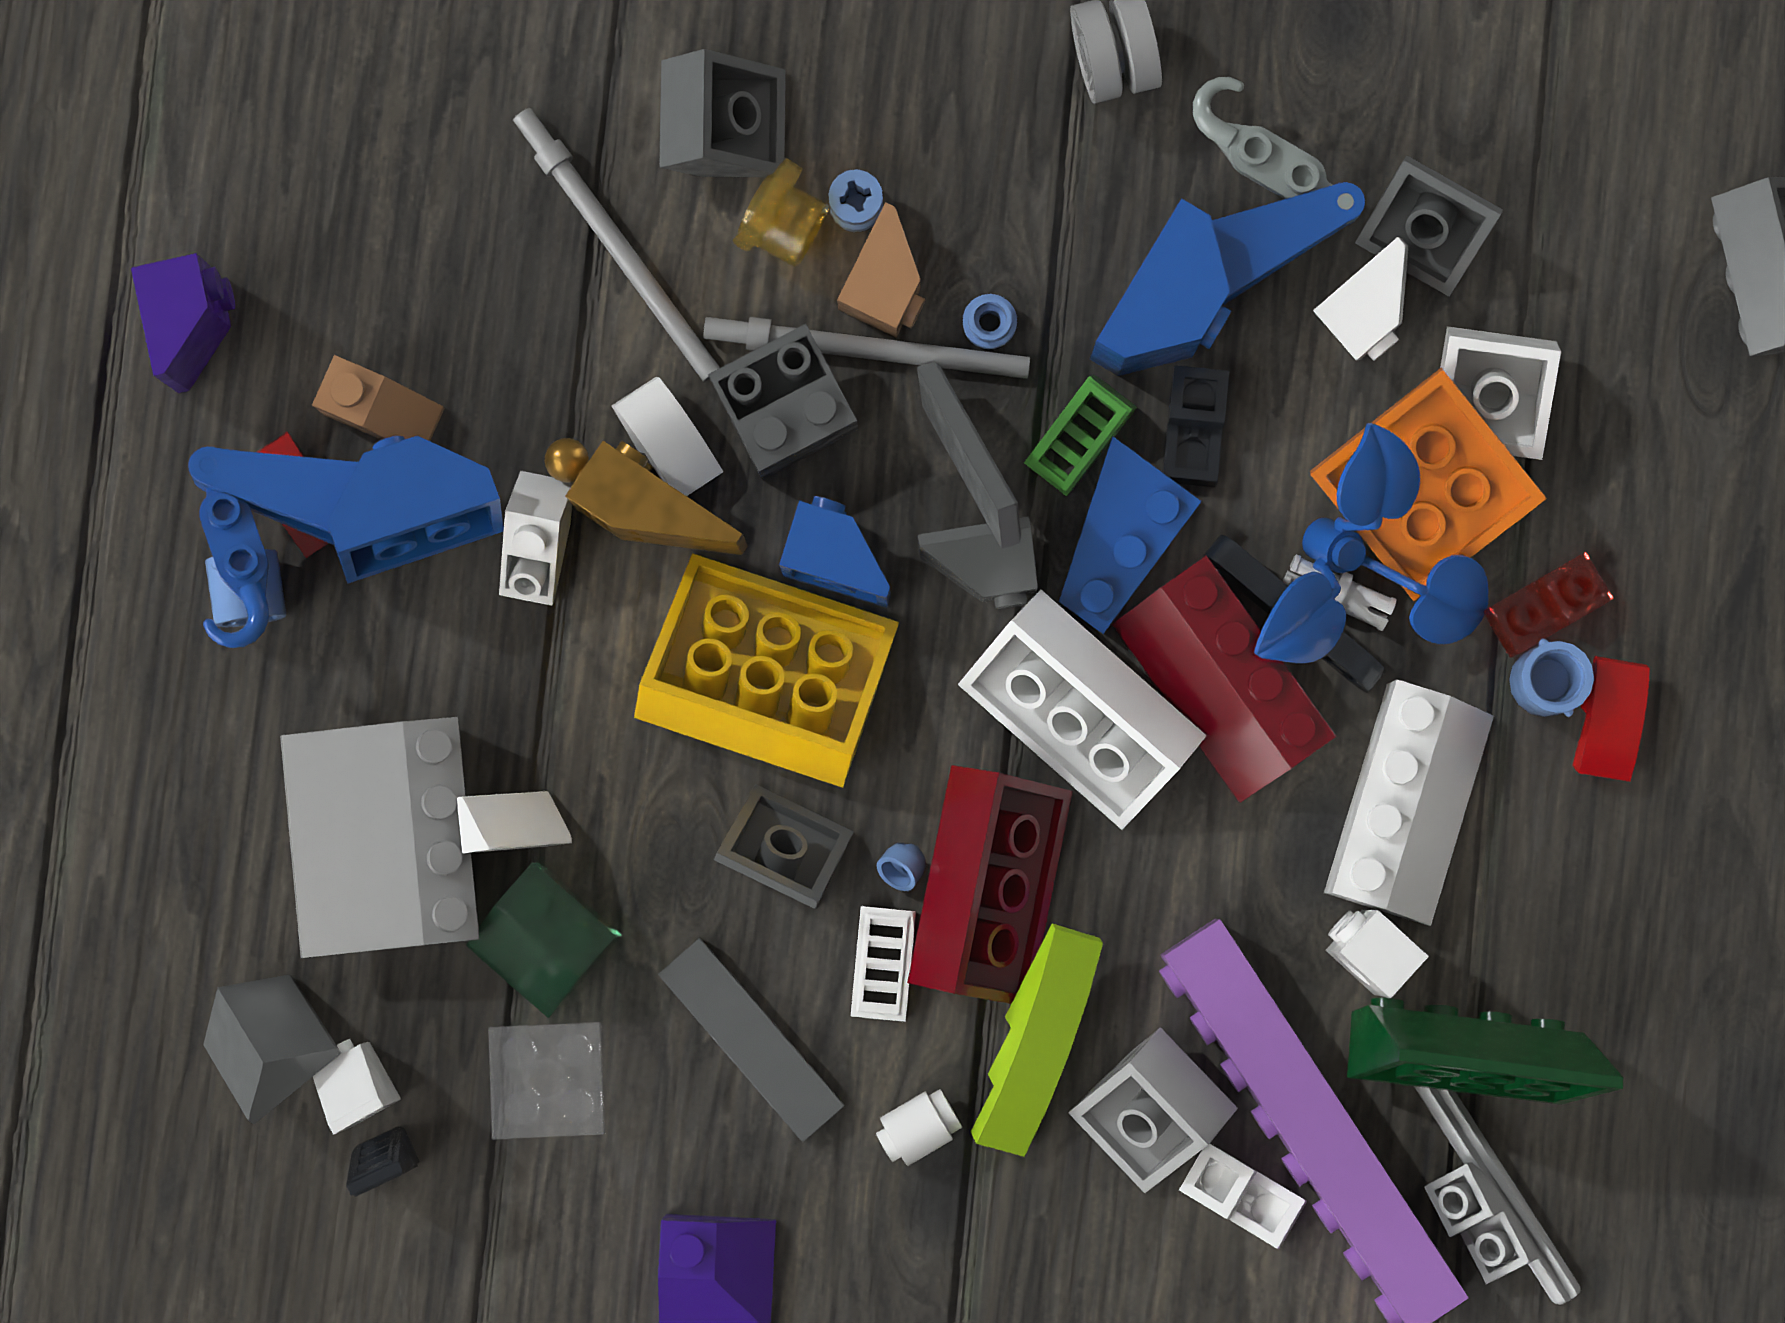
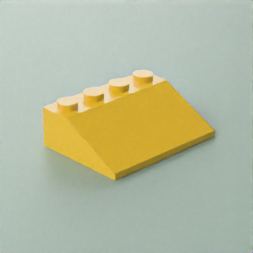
(765, 670)

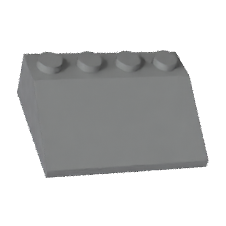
(378, 837)

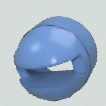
(902, 866)

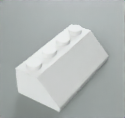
(1082, 709)
(1409, 802)

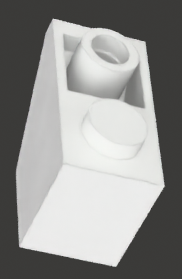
(535, 538)

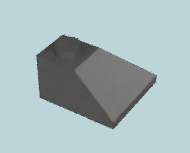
(980, 566)

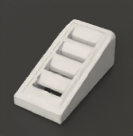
(884, 917)

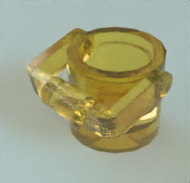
(782, 217)

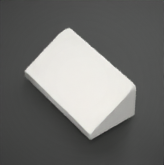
(510, 822)

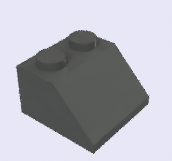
(721, 115)

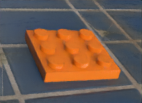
(1466, 488)

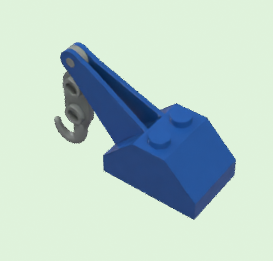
(1209, 262)

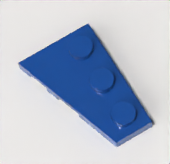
(1124, 535)

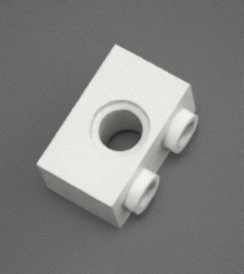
(1374, 951)

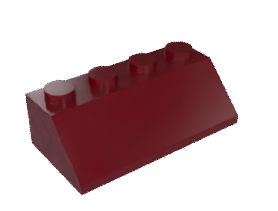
(1203, 661)
(989, 884)

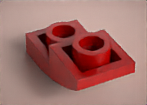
(1613, 719)

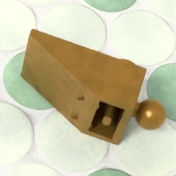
(633, 502)

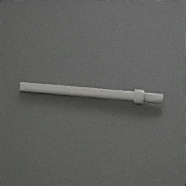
(555, 161)
(760, 332)

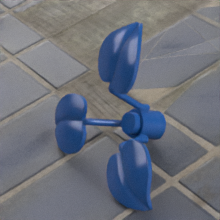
(1375, 484)

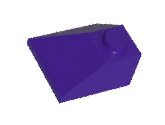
(715, 1269)

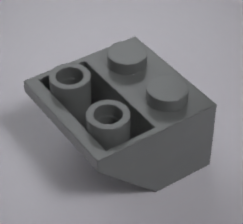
(784, 401)

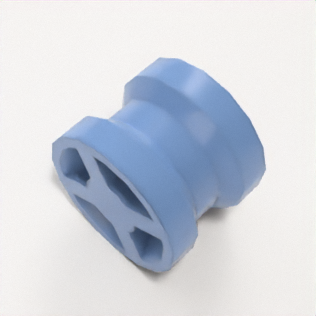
(858, 211)

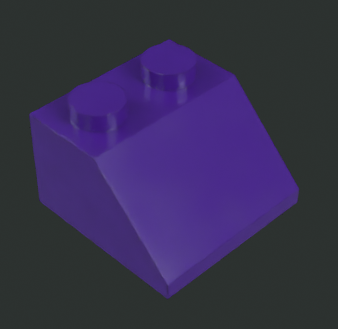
(182, 316)

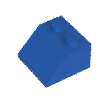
(832, 553)

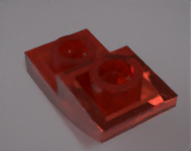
(1548, 605)

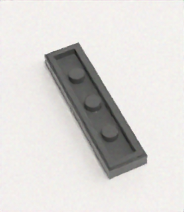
(969, 455)
(751, 1039)

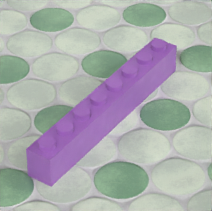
(1312, 1125)

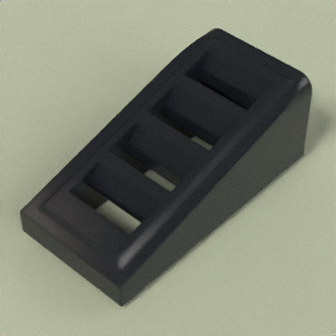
(380, 1161)

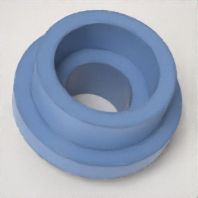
(994, 305)

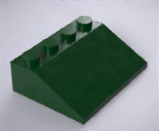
(1476, 1054)

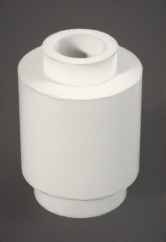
(918, 1127)

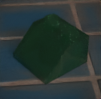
(543, 938)

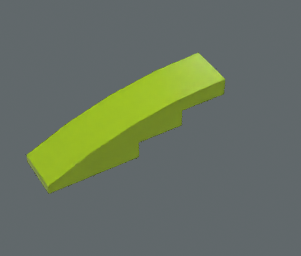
(1040, 1039)

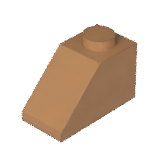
(884, 279)
(375, 403)

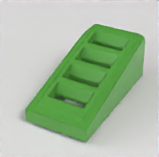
(1110, 398)

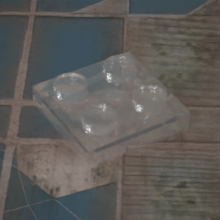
(546, 1080)

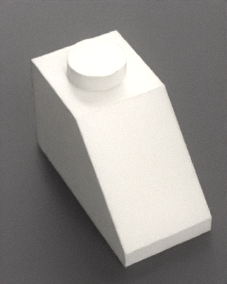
(1369, 304)
(353, 1086)

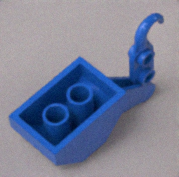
(377, 512)

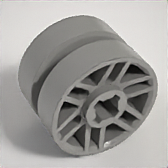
(1115, 48)

